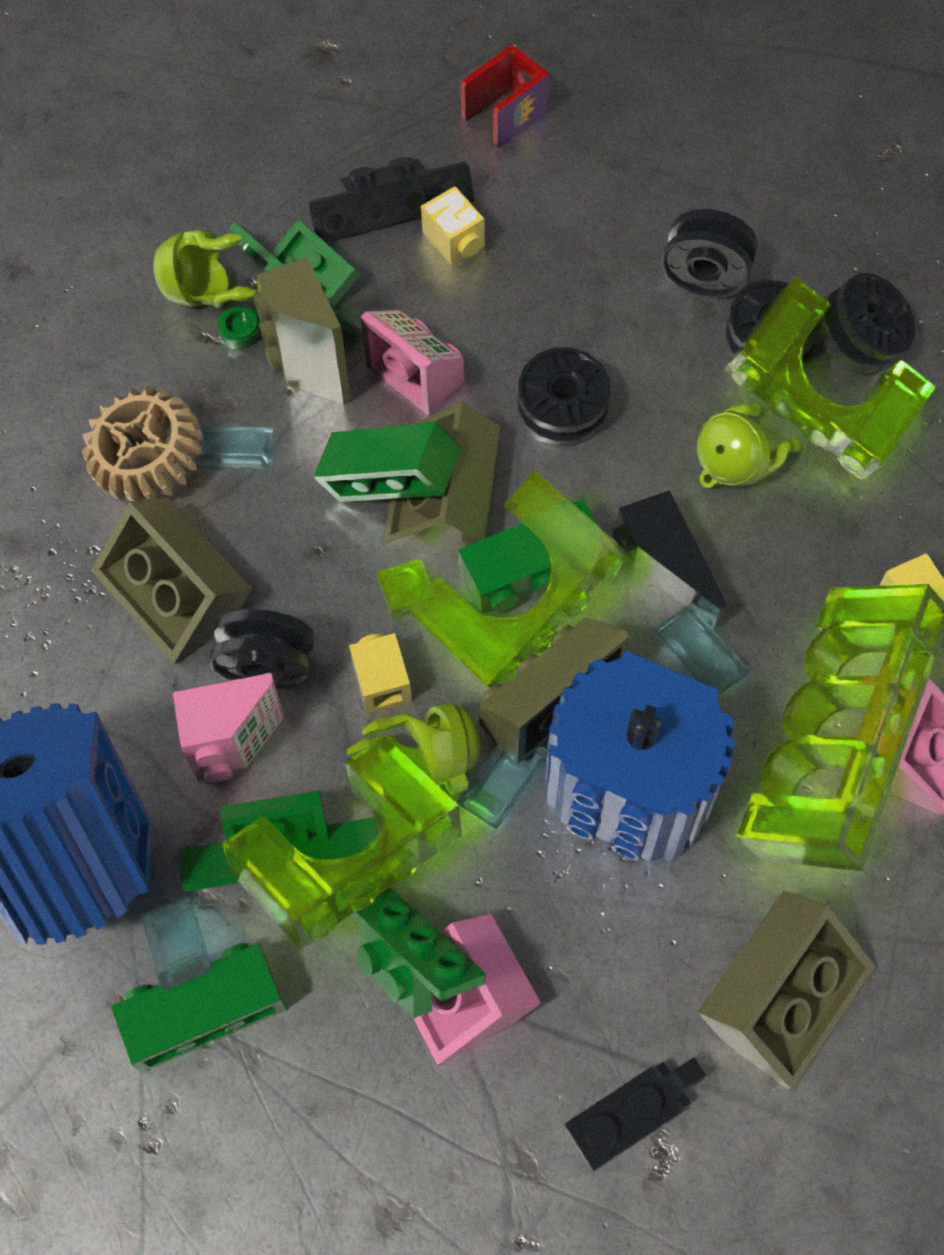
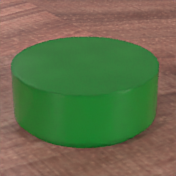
(239, 327)

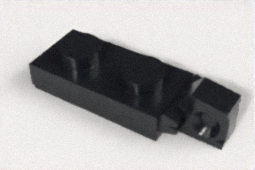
(632, 1112)

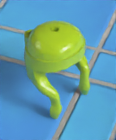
(189, 271)
(745, 446)
(446, 742)

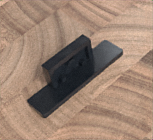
(385, 196)

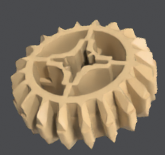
(144, 459)

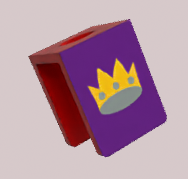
(497, 78)

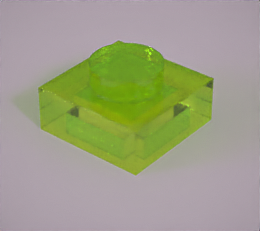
(403, 586)

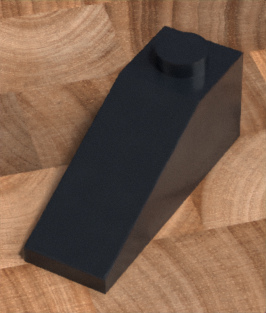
(668, 555)

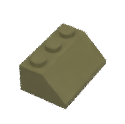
(302, 331)
(460, 515)
(168, 576)
(523, 708)
(788, 988)

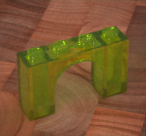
(773, 370)
(579, 560)
(316, 894)

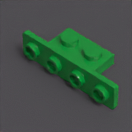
(331, 269)
(296, 817)
(411, 955)

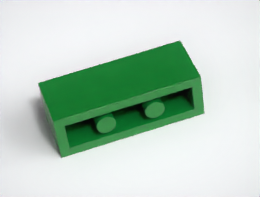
(388, 462)
(507, 566)
(187, 1017)

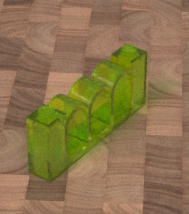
(840, 831)

